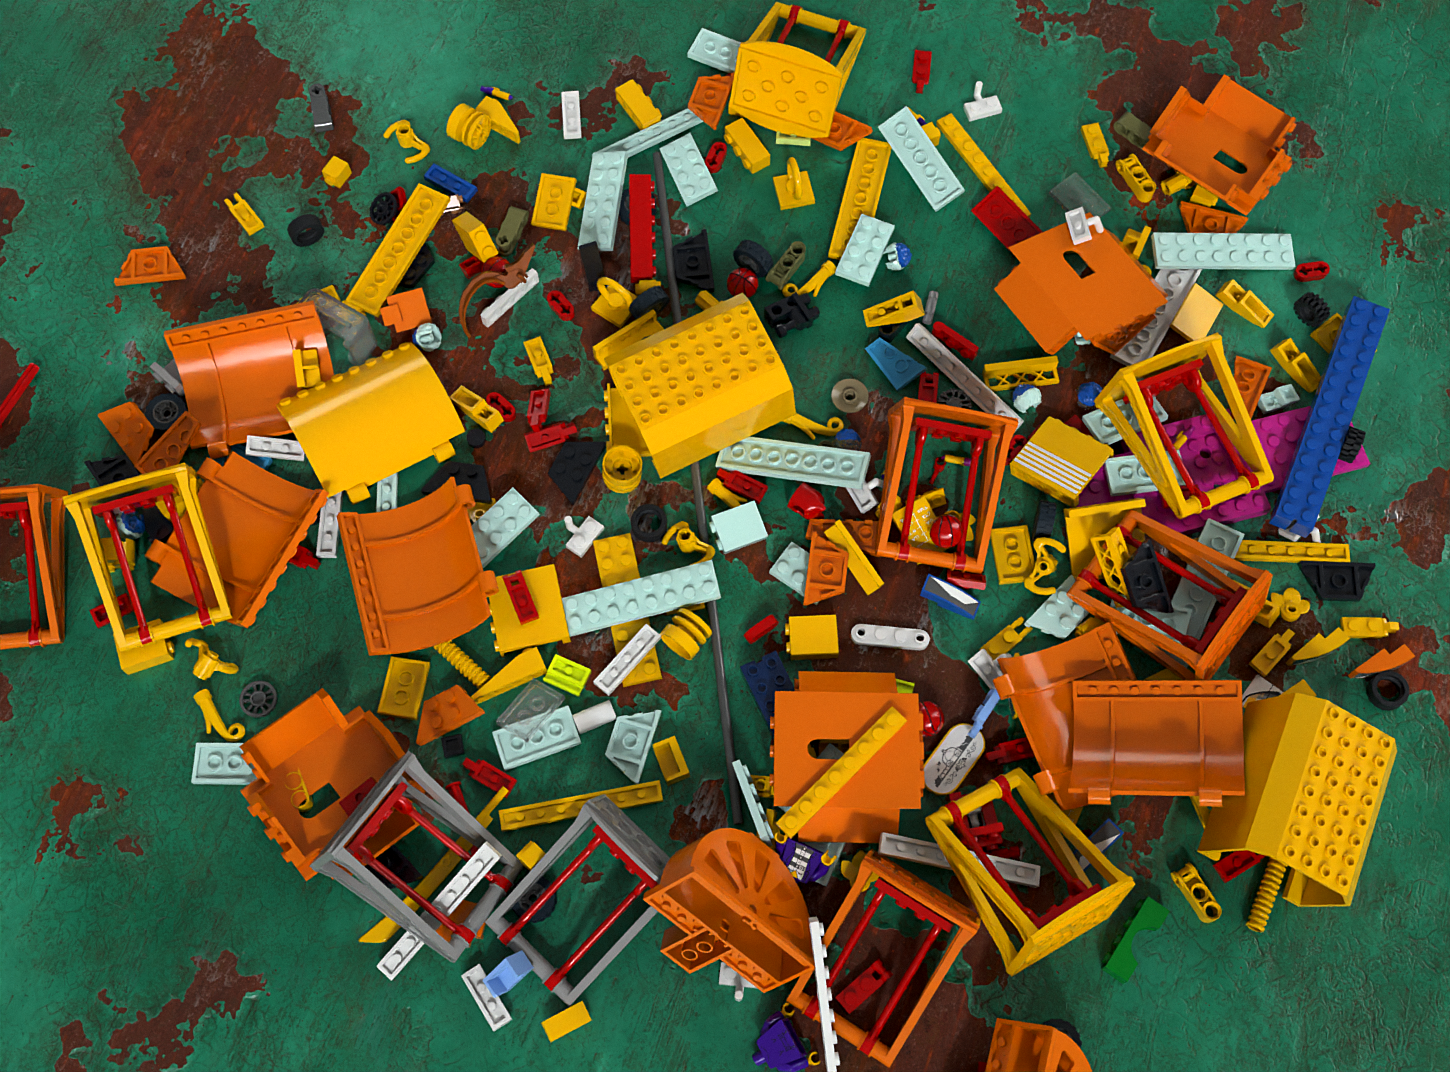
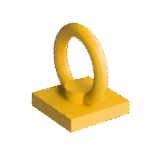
(794, 188)
(613, 302)

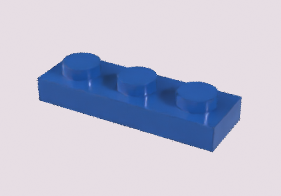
(450, 183)

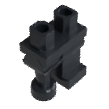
(791, 308)

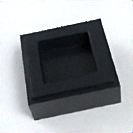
(453, 746)

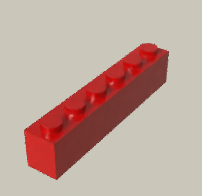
(640, 227)

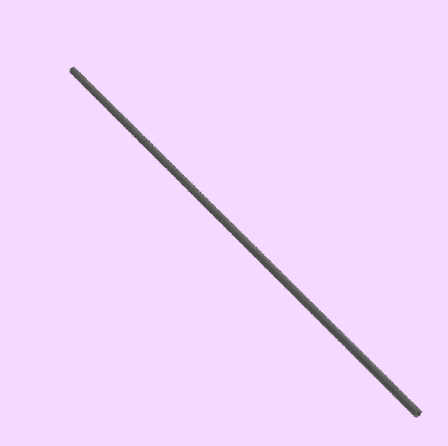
(701, 515)

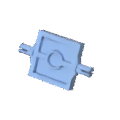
(983, 712)

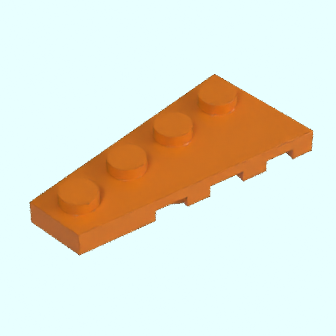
(1250, 380)
(170, 446)
(862, 532)

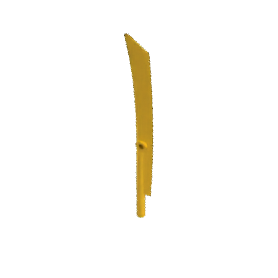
(386, 927)

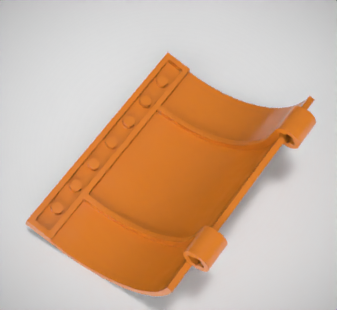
(242, 369)
(253, 531)
(417, 571)
(1043, 699)
(1158, 739)

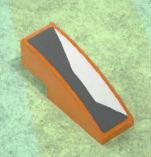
(1383, 661)

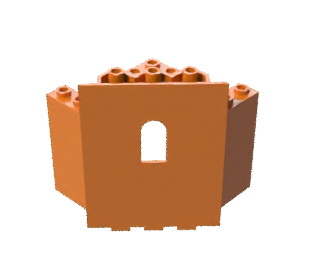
(1228, 121)
(1058, 304)
(845, 709)
(326, 751)

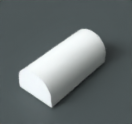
(594, 717)

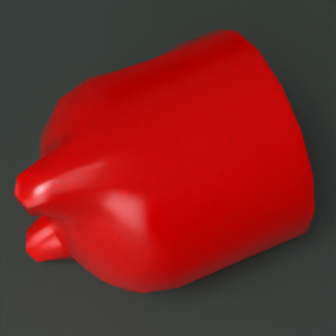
(807, 502)

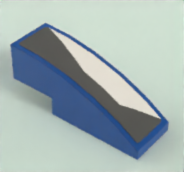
(950, 597)
(1102, 839)

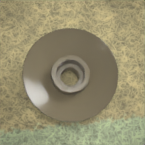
(853, 389)

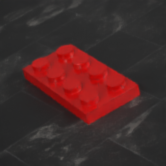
(1005, 219)

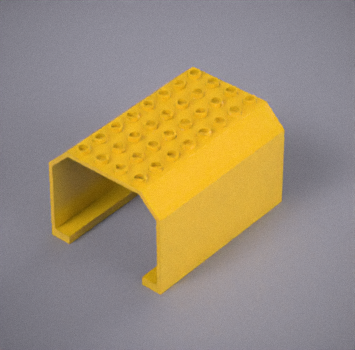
(703, 384)
(1308, 795)

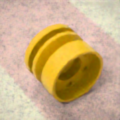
(469, 126)
(622, 459)
(685, 634)

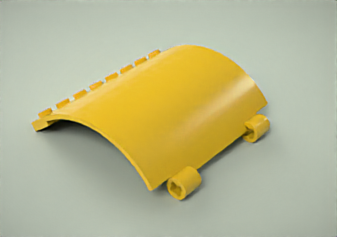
(373, 421)

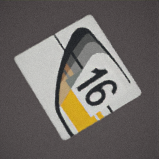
(1259, 690)

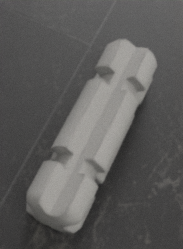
(930, 307)

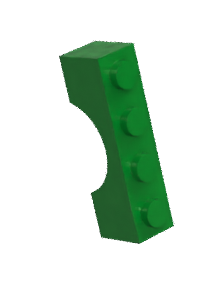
(1121, 962)

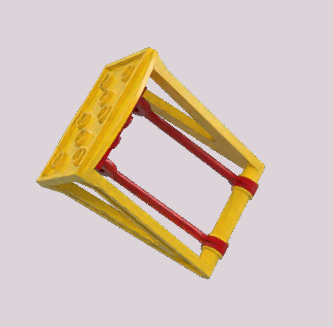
(787, 85)
(1145, 380)
(126, 497)
(1061, 924)

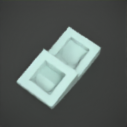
(1278, 399)

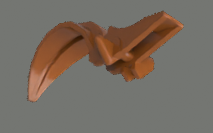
(510, 279)

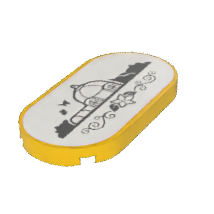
(952, 760)

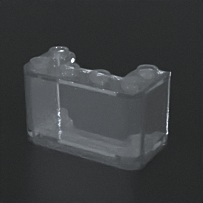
(345, 323)

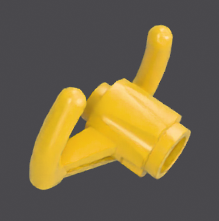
(408, 139)
(688, 541)
(1029, 582)
(209, 661)

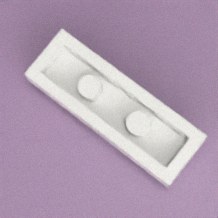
(571, 115)
(274, 448)
(491, 1007)

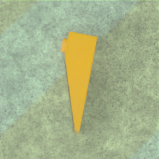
(517, 672)

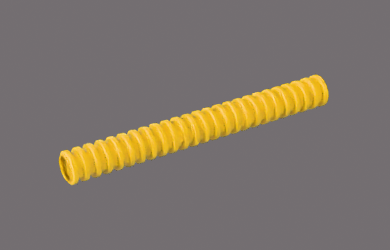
(463, 663)
(1266, 895)

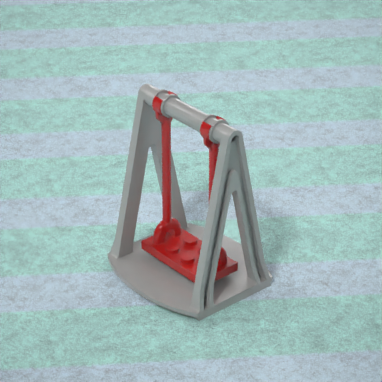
(625, 842)
(382, 897)

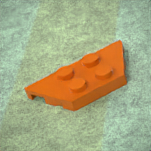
(711, 98)
(844, 132)
(1208, 220)
(149, 266)
(129, 429)
(825, 570)
(446, 713)

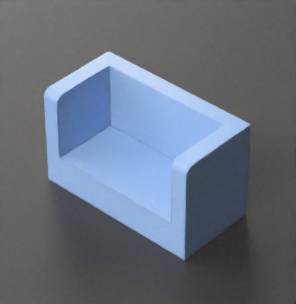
(508, 974)

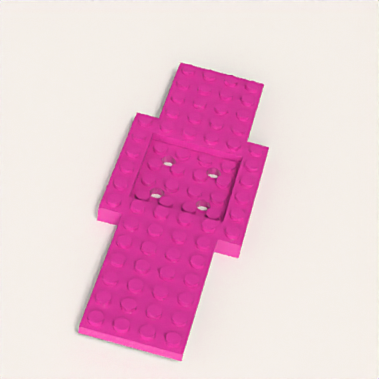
(1278, 439)

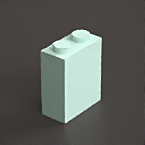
(738, 527)

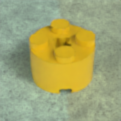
(111, 555)

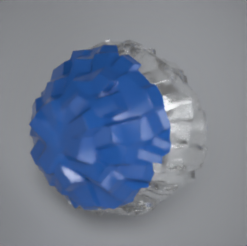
(1086, 395)
(848, 440)

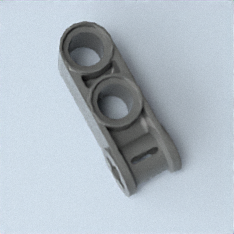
(320, 108)

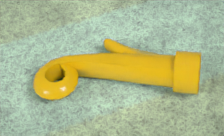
(815, 282)
(808, 425)
(732, 500)
(212, 717)

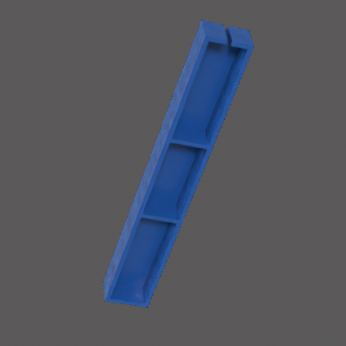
(1329, 417)

